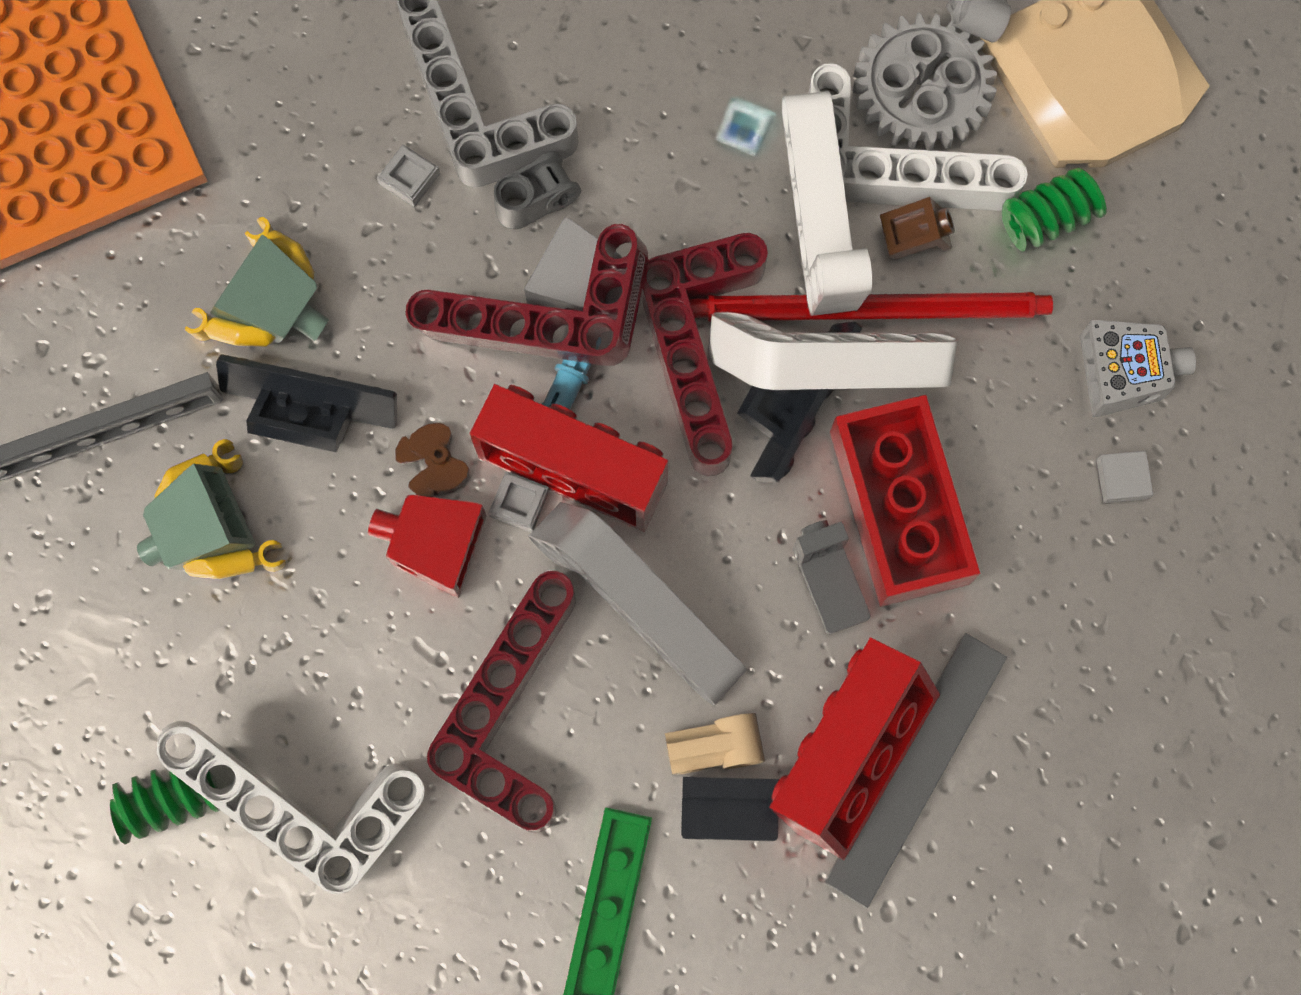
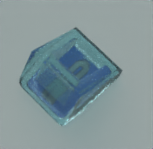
(745, 126)

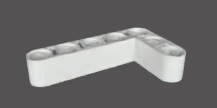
(932, 166)
(833, 272)
(828, 360)
(286, 814)

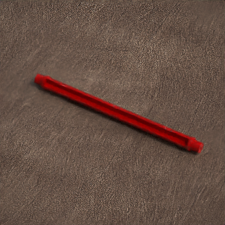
(882, 306)

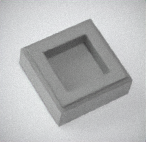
(408, 175)
(1124, 477)
(519, 501)

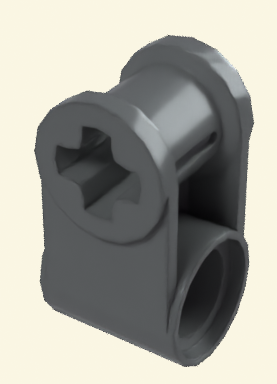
(542, 187)

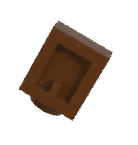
(917, 228)

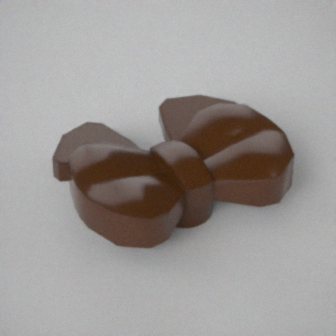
(443, 471)

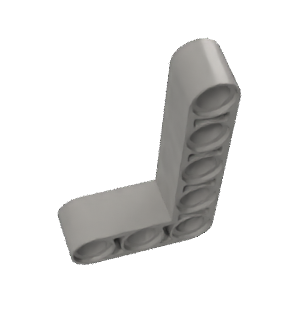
(458, 102)
(591, 548)

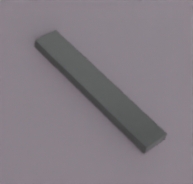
(108, 424)
(961, 691)

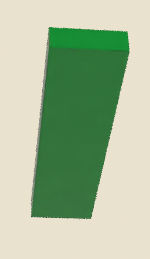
(608, 904)

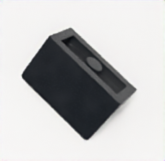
(728, 809)

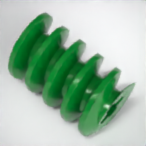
(1052, 205)
(155, 805)

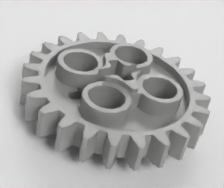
(894, 59)

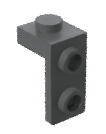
(830, 576)

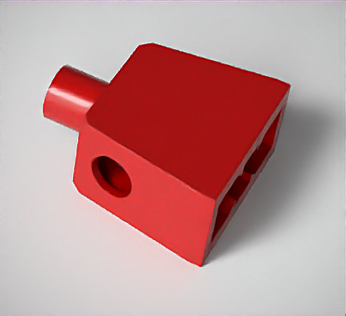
(431, 539)

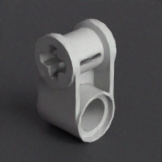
(980, 17)

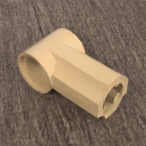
(727, 743)

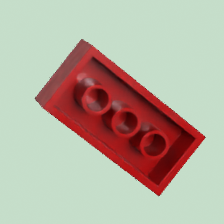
(570, 456)
(903, 500)
(855, 747)

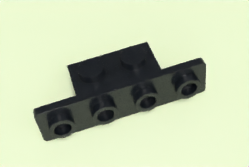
(303, 405)
(785, 418)

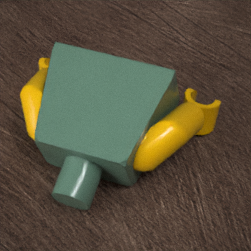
(264, 295)
(199, 522)

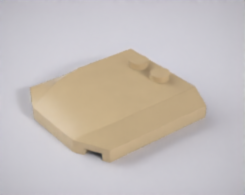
(1096, 77)

